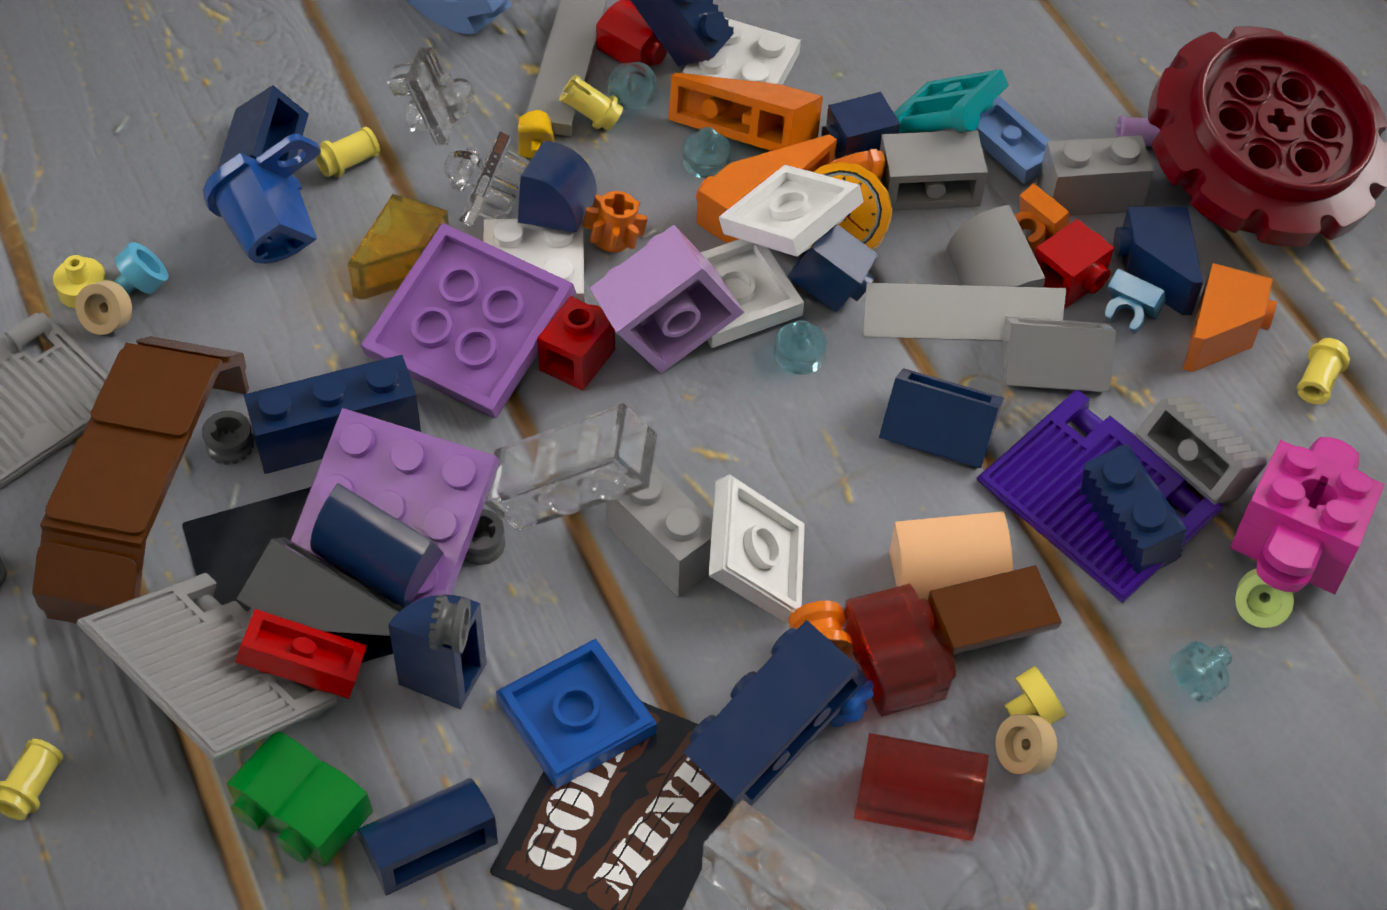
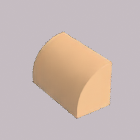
(949, 550)

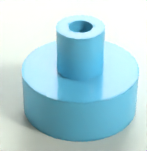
(140, 269)

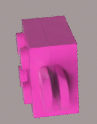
(1308, 515)

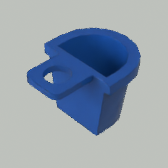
(264, 200)

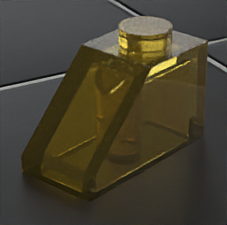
(393, 245)

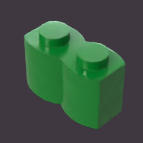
(299, 799)

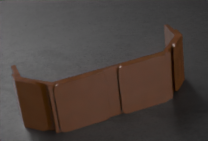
(122, 473)

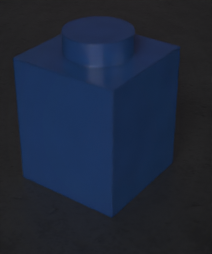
(860, 123)
(835, 268)

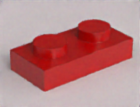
(301, 654)

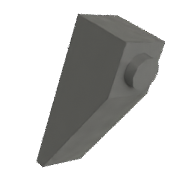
(314, 593)

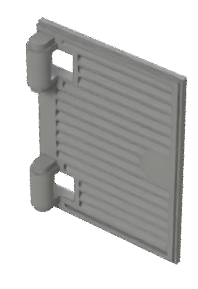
(42, 398)
(184, 656)

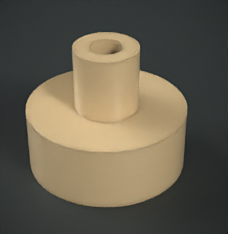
(103, 307)
(1026, 744)

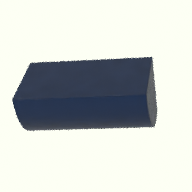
(262, 124)
(556, 188)
(941, 417)
(373, 546)
(440, 672)
(429, 835)

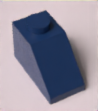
(1161, 250)

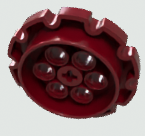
(1269, 136)

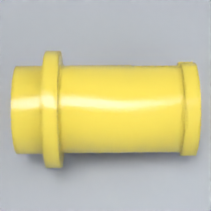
(591, 103)
(347, 152)
(1326, 362)
(28, 778)

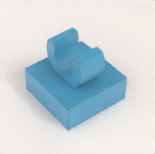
(1136, 295)

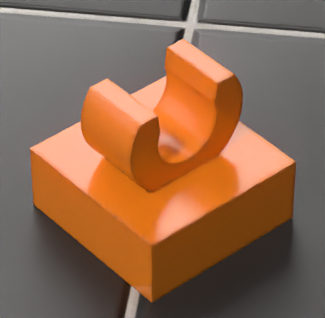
(1040, 215)

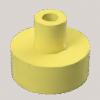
(74, 275)
(1036, 697)

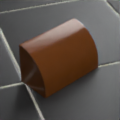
(992, 610)

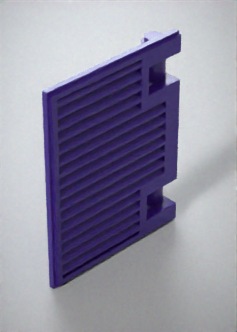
(1043, 486)

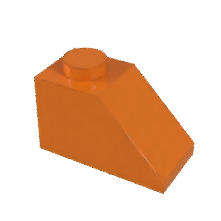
(1229, 316)

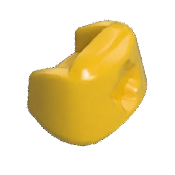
(532, 131)

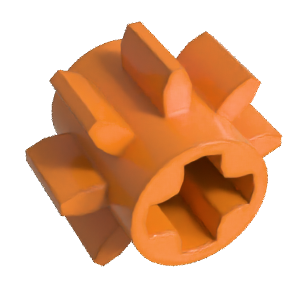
(615, 221)

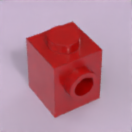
(1075, 261)
(576, 343)

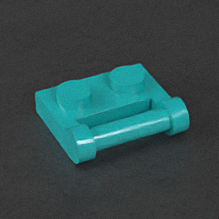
(951, 103)

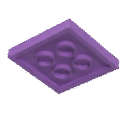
(468, 319)
(412, 477)

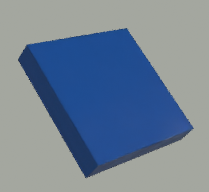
(576, 713)

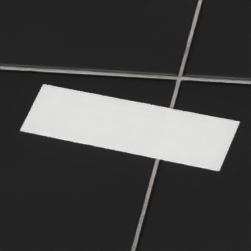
(954, 309)

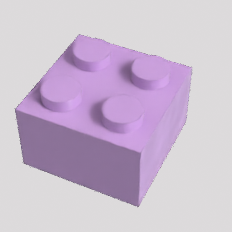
(666, 299)

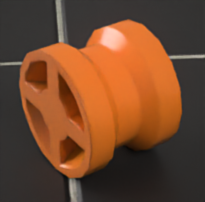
(828, 619)

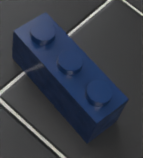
(298, 418)
(775, 713)

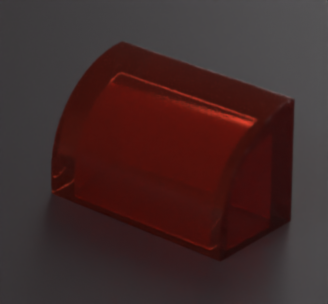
(921, 786)

